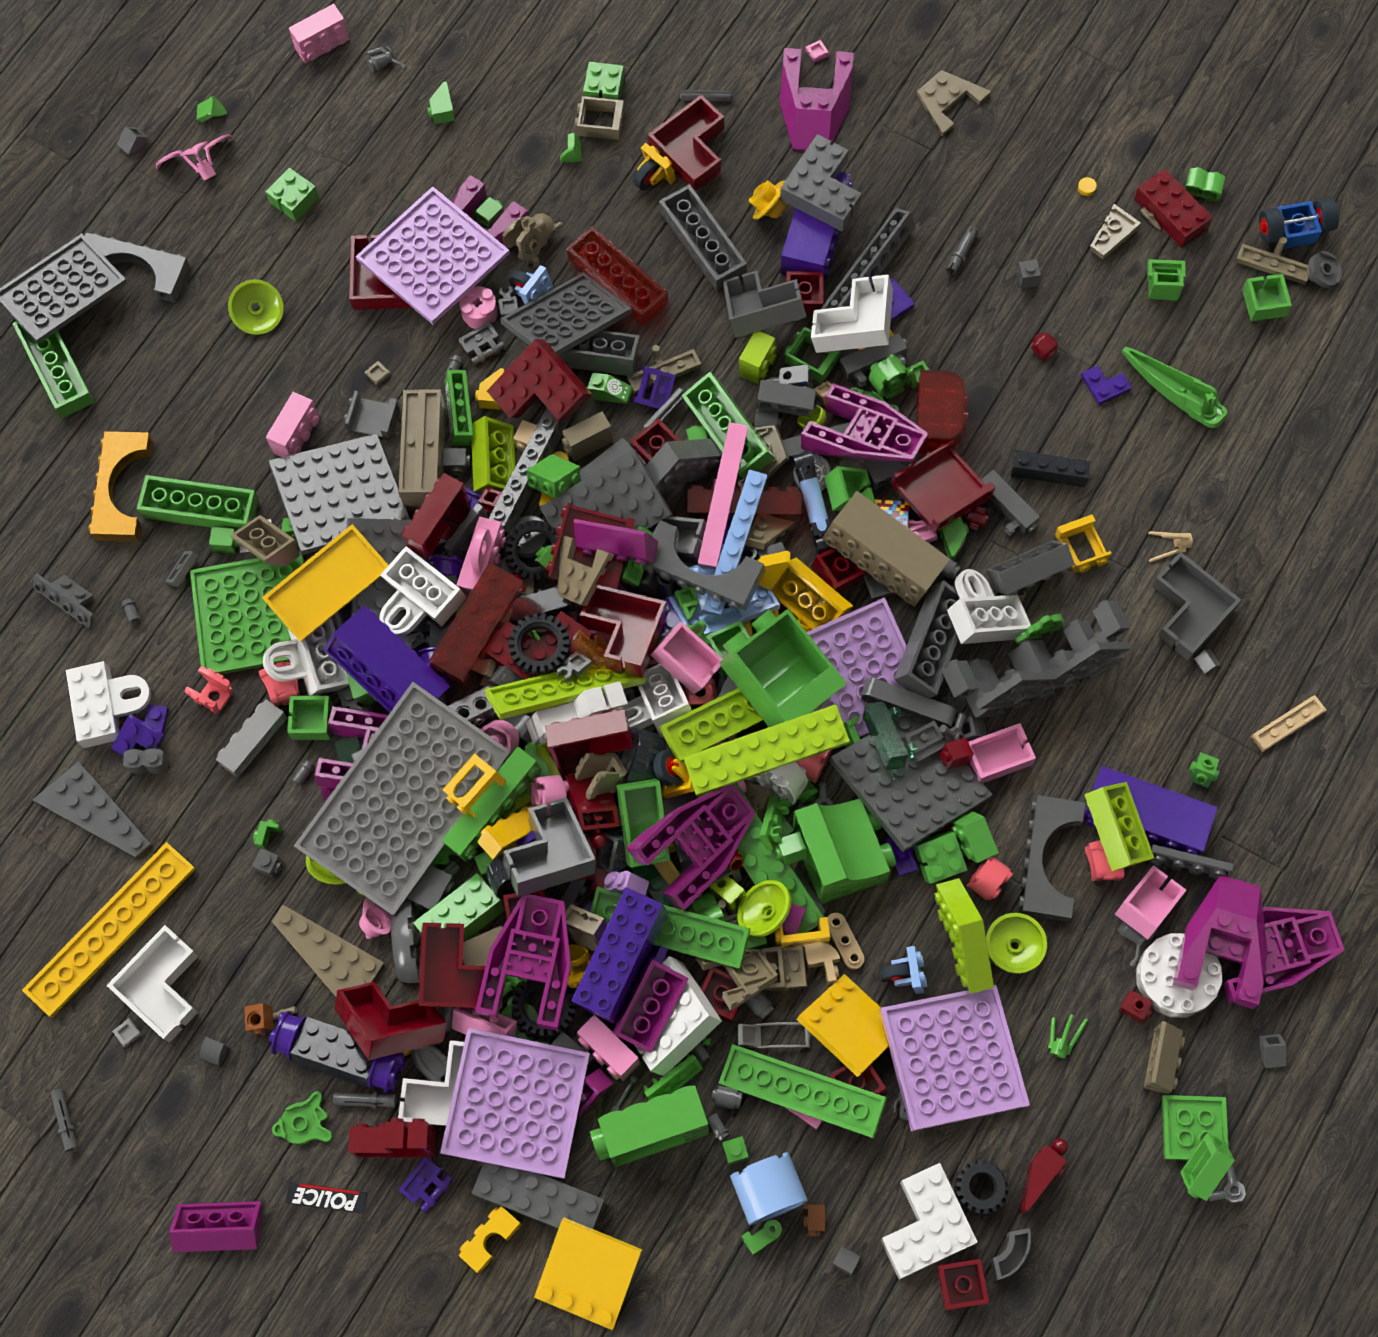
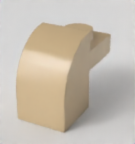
(823, 955)

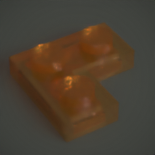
(592, 649)

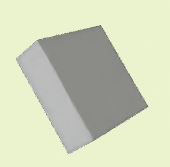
(127, 1032)

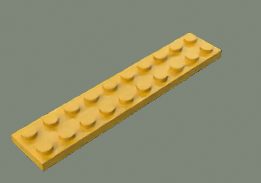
(108, 930)

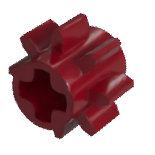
(977, 518)

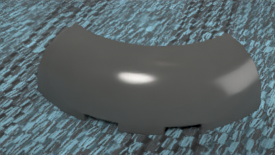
(403, 939)

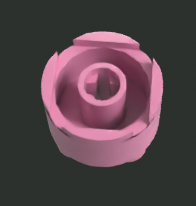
(478, 307)
(503, 733)
(547, 790)

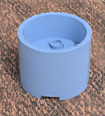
(768, 1188)

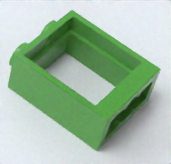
(826, 367)
(1207, 1167)

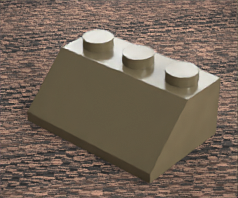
(267, 542)
(1164, 1058)

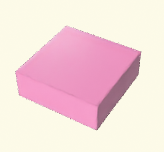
(817, 51)

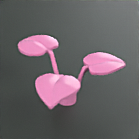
(204, 167)

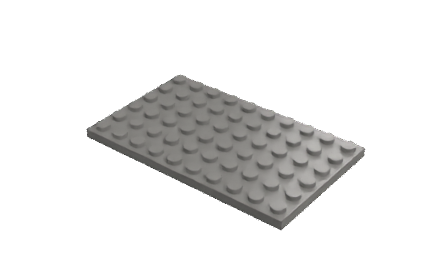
(391, 804)

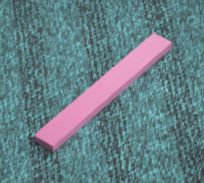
(722, 495)

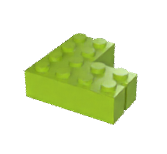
(967, 933)

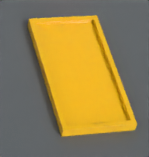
(326, 583)

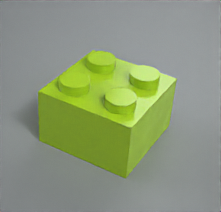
(757, 357)

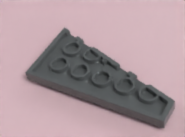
(87, 805)

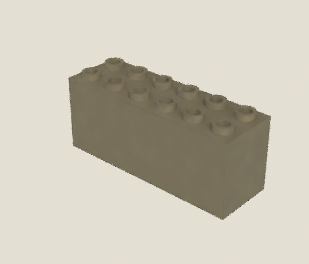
(421, 445)
(885, 548)

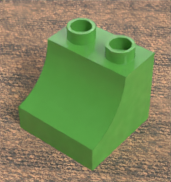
(842, 849)

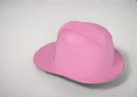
(374, 920)

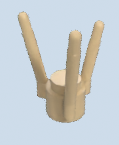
(1181, 540)

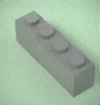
(251, 738)

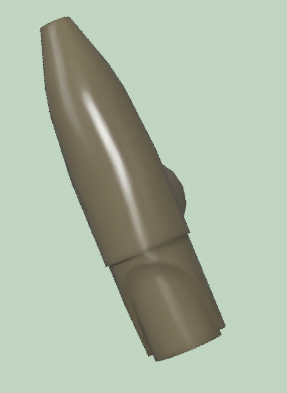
(1150, 218)
(276, 1015)

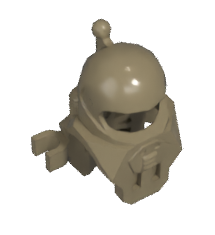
(530, 236)

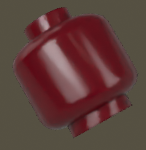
(1044, 345)

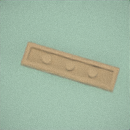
(1288, 723)

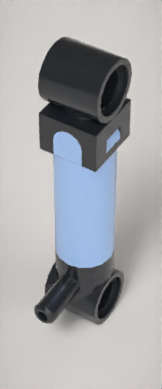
(819, 522)
(667, 588)

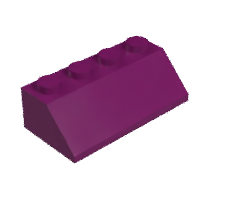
(620, 541)
(650, 1005)
(216, 1226)

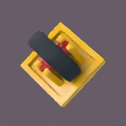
(653, 169)
(672, 774)

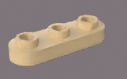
(848, 949)

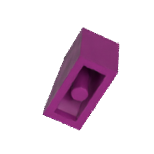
(593, 1089)

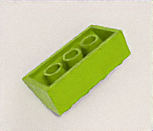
(492, 454)
(1119, 826)

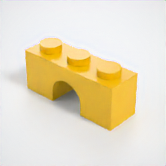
(475, 1251)

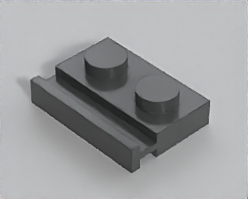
(927, 739)

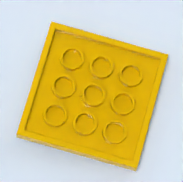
(847, 1025)
(588, 1273)

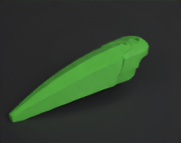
(1184, 391)

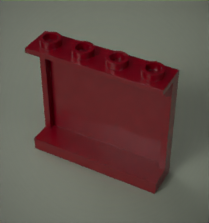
(941, 487)
(569, 513)

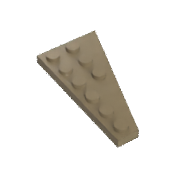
(330, 957)

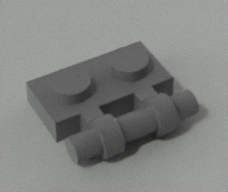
(479, 339)

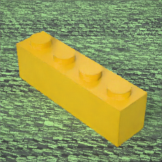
(505, 833)

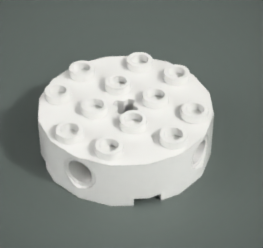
(785, 781)
(1156, 975)

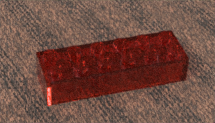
(618, 274)
(771, 501)
(476, 623)

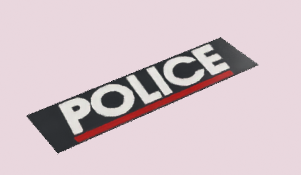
(326, 1197)

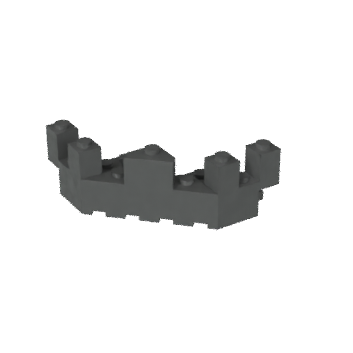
(1034, 669)

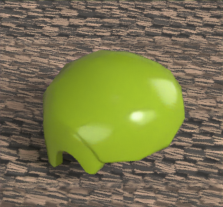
(818, 416)

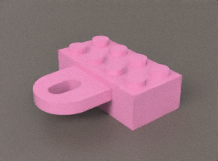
(484, 548)

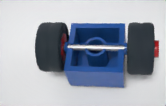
(1299, 222)

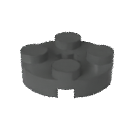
(1325, 261)

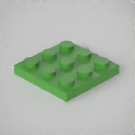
(1188, 1121)

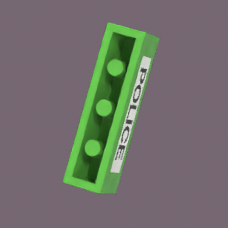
(458, 408)

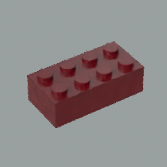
(1173, 208)

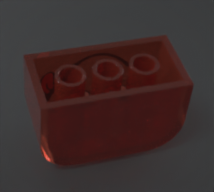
(941, 408)

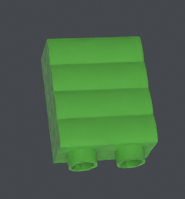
(780, 669)
(650, 1127)

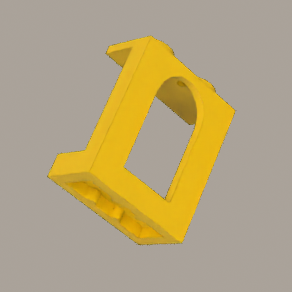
(1087, 526)
(477, 790)
(821, 935)

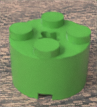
(889, 376)

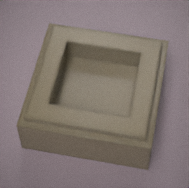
(377, 373)

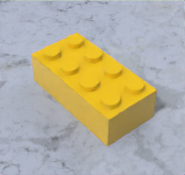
(809, 596)

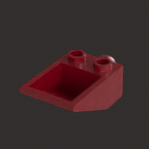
(592, 810)
(1041, 1171)

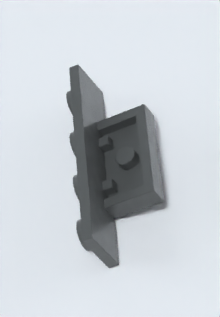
(67, 596)

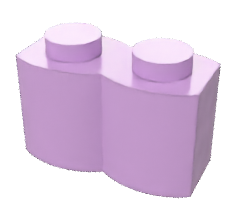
(618, 881)

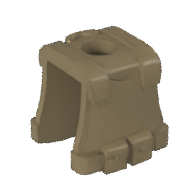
(602, 768)

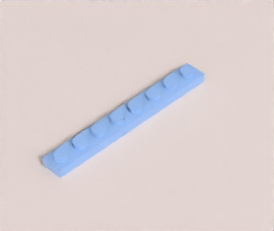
(738, 533)

